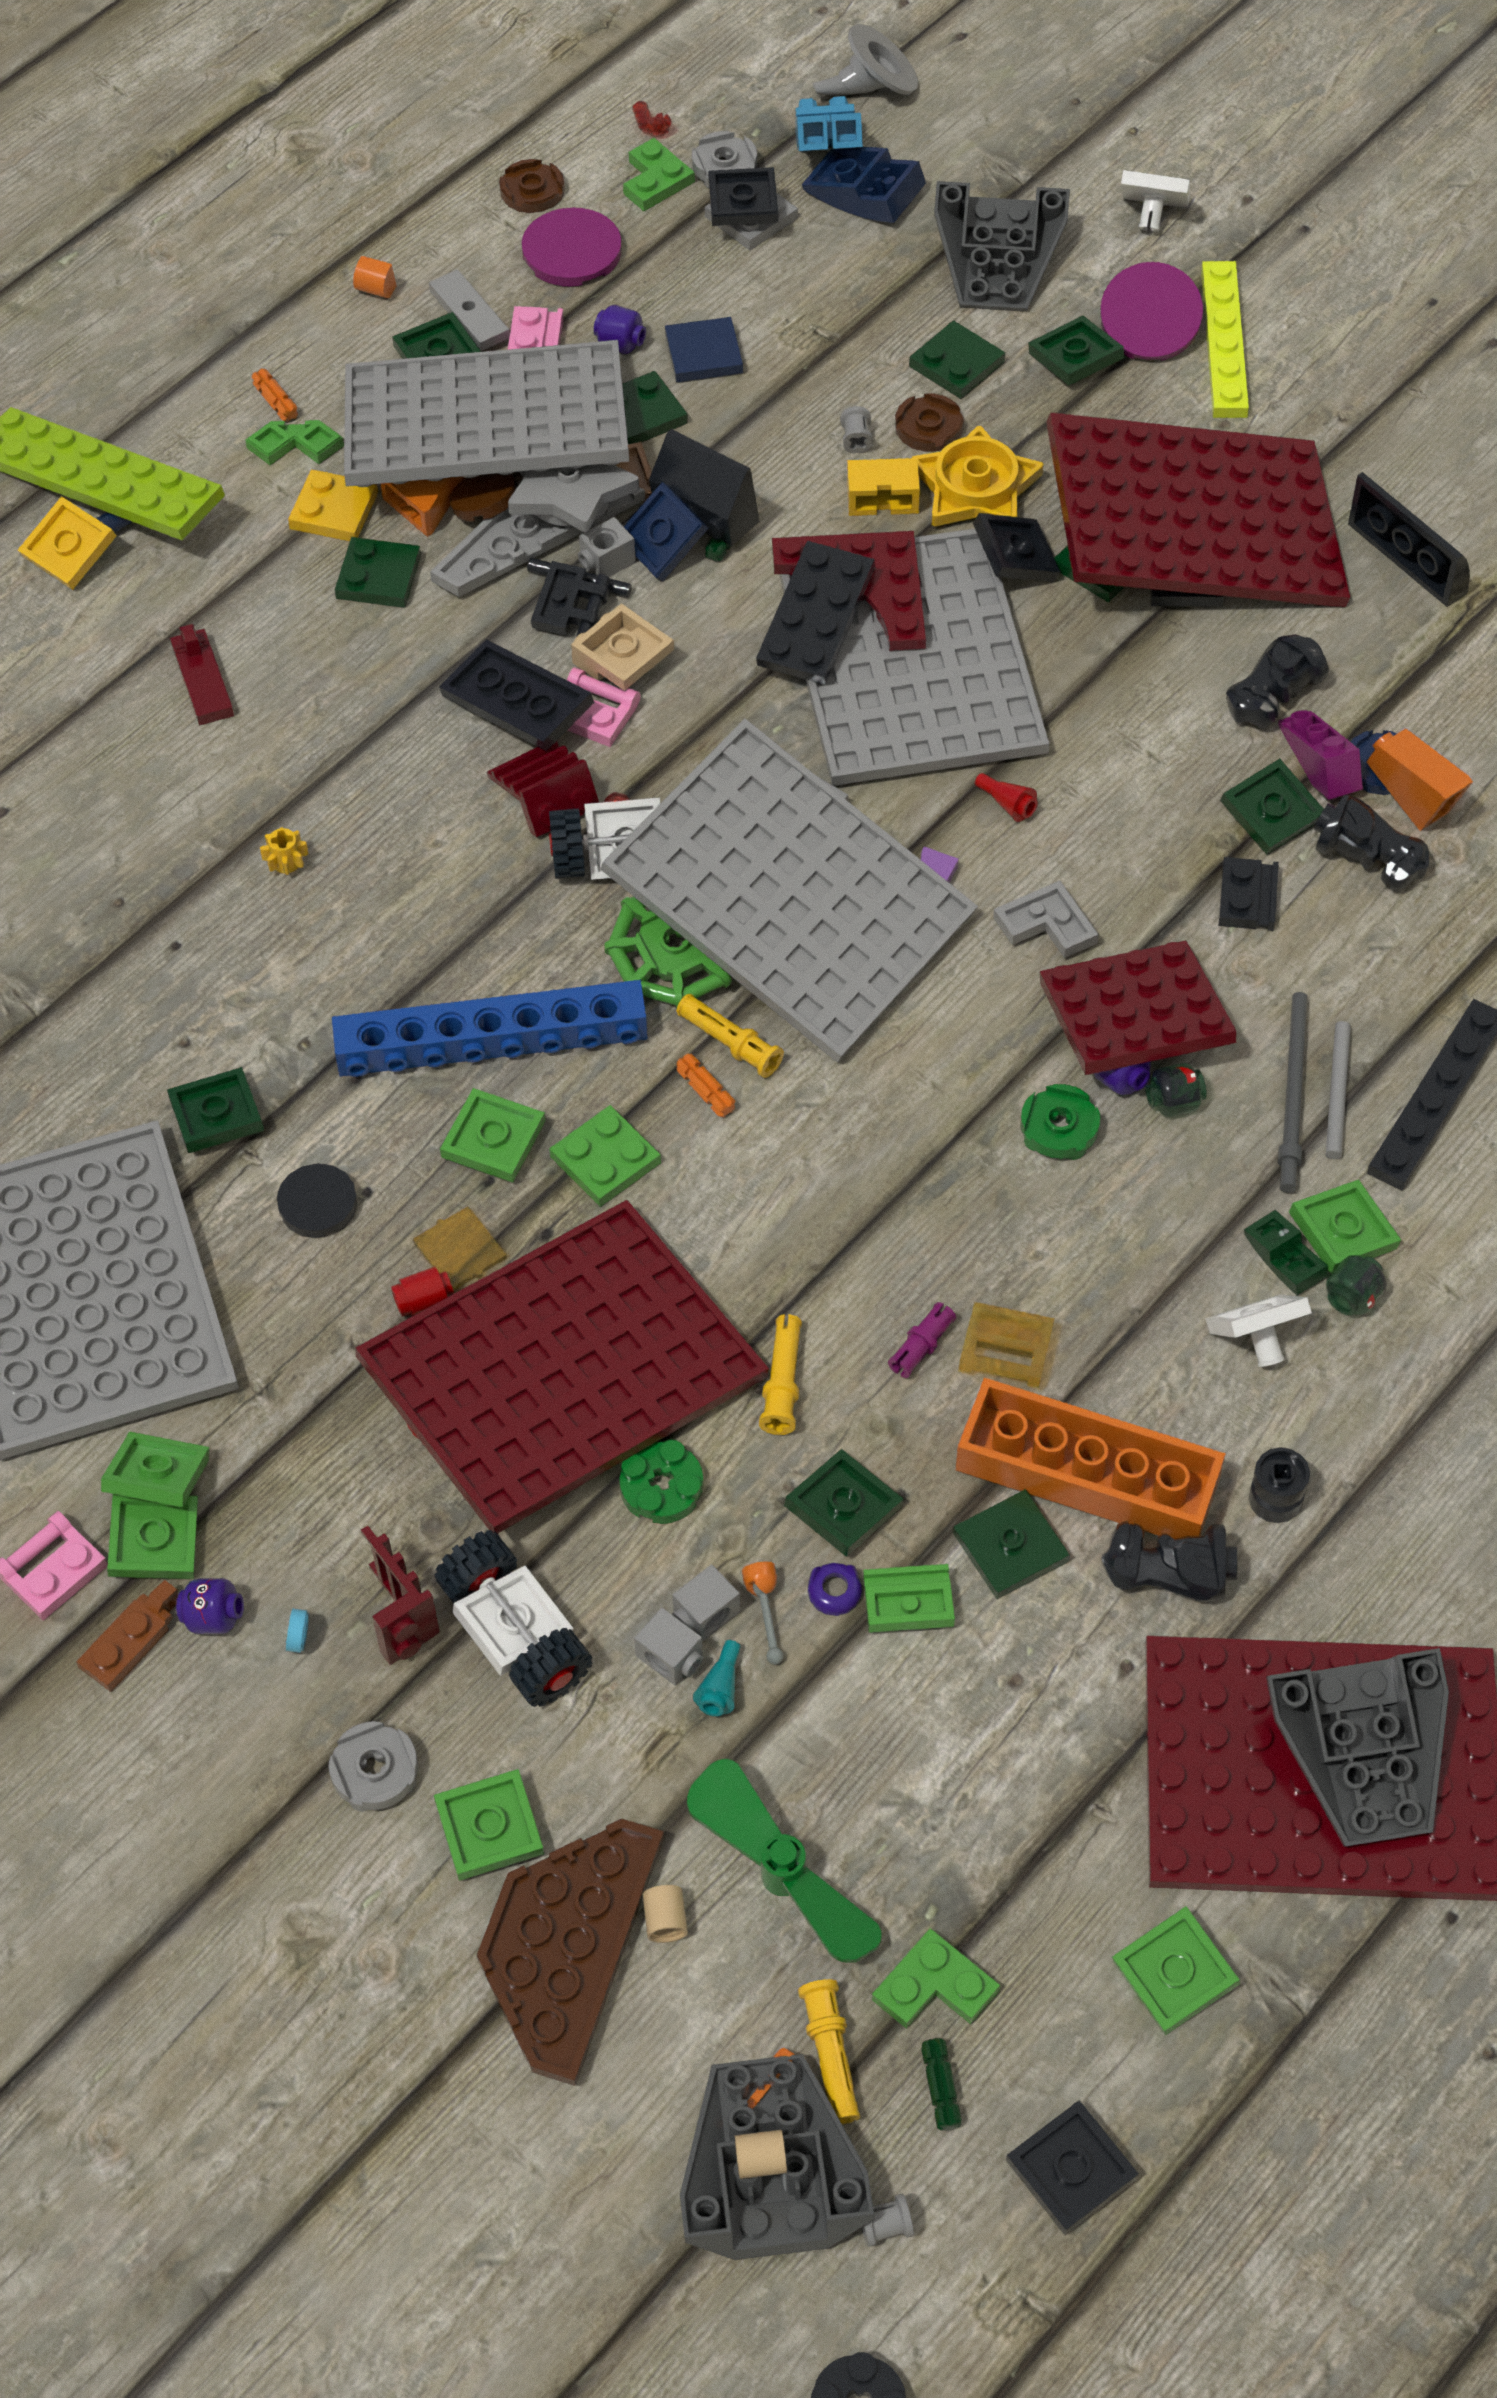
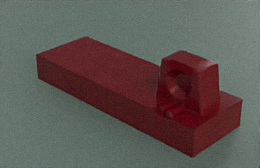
(201, 675)

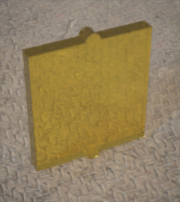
(460, 1247)

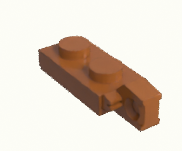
(129, 1637)

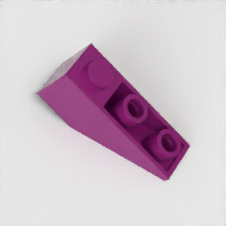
(1323, 753)

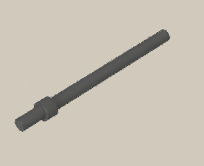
(1290, 1151)

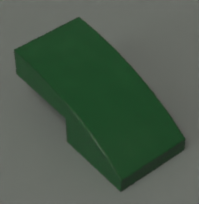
(1284, 1253)

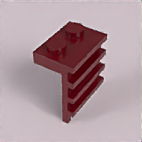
(546, 783)
(412, 1617)

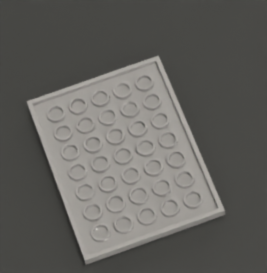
(100, 1293)

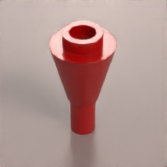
(1015, 799)

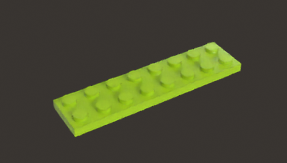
(104, 475)

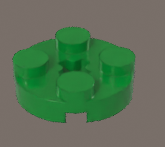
(1058, 1141)
(666, 1460)

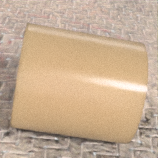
(665, 1913)
(760, 2154)

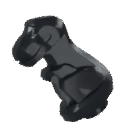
(1279, 674)
(1365, 836)
(1184, 1566)

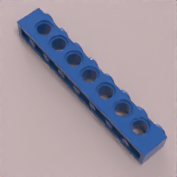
(503, 1015)

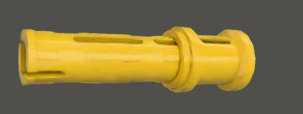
(743, 1043)
(781, 1391)
(827, 2031)

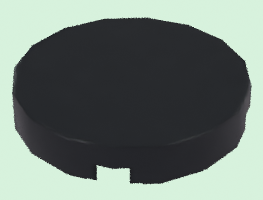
(316, 1200)

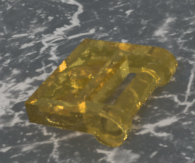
(1009, 1333)

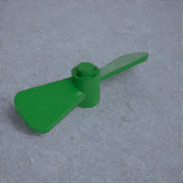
(734, 1812)

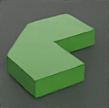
(278, 439)

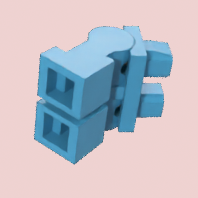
(827, 125)

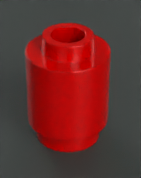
(421, 1291)

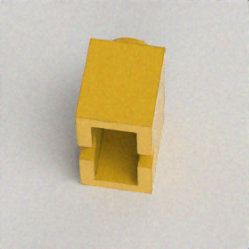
(883, 486)

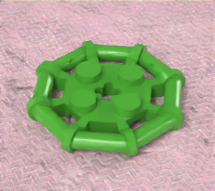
(659, 958)

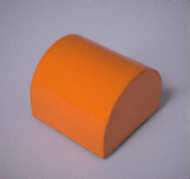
(374, 277)

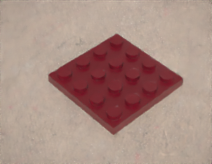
(1137, 1007)

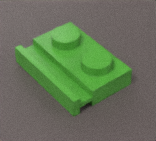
(908, 1598)

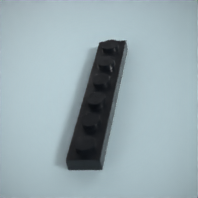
(1436, 1096)

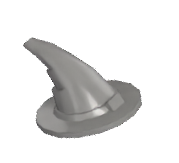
(873, 66)

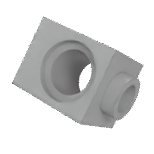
(607, 548)
(706, 1602)
(669, 1647)

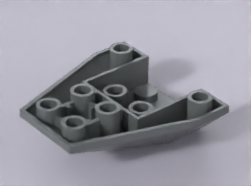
(997, 244)
(1368, 1741)
(791, 2212)

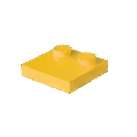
(331, 507)
(67, 543)

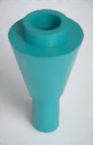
(717, 1690)

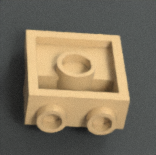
(620, 647)

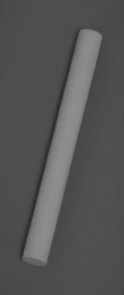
(1338, 1090)

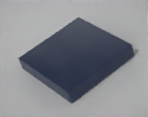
(703, 349)
(664, 531)

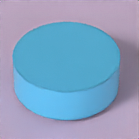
(297, 1630)

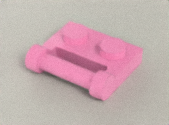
(602, 721)
(59, 1574)

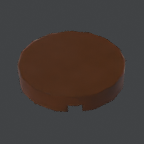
(531, 186)
(929, 422)
(482, 496)

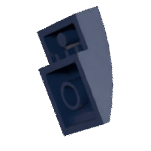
(866, 182)

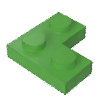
(660, 175)
(931, 1971)

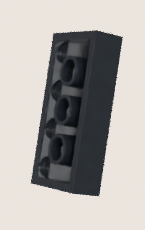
(1408, 542)

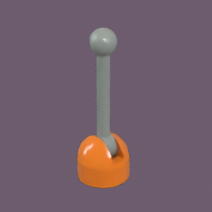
(761, 1580)

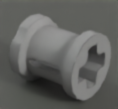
(856, 425)
(889, 2220)

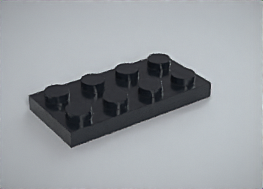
(815, 612)
(516, 694)

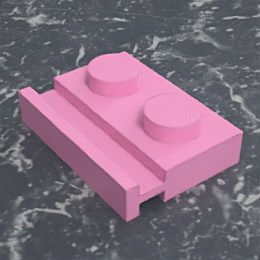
(535, 327)

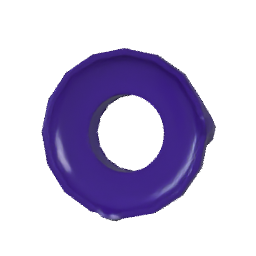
(834, 1604)

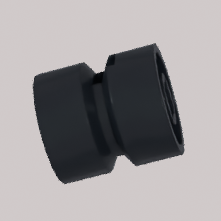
(1279, 1485)

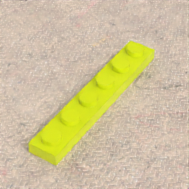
(1224, 339)

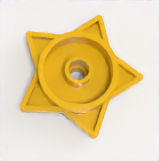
(976, 478)

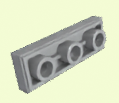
(470, 309)

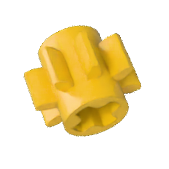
(284, 850)

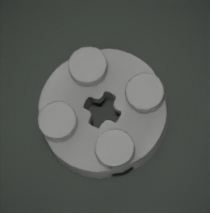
(720, 144)
(369, 1790)

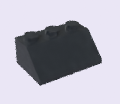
(709, 484)

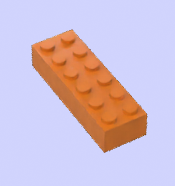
(1089, 1461)

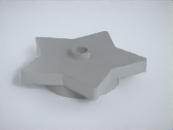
(571, 495)

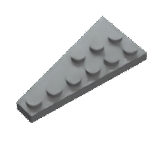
(507, 543)

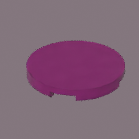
(571, 246)
(1152, 310)

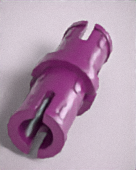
(922, 1340)

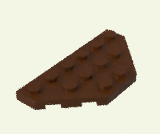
(562, 1940)

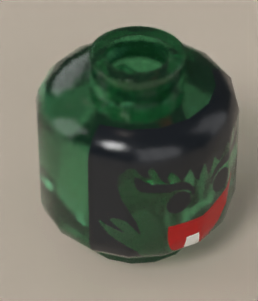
(1176, 1090)
(1356, 1285)

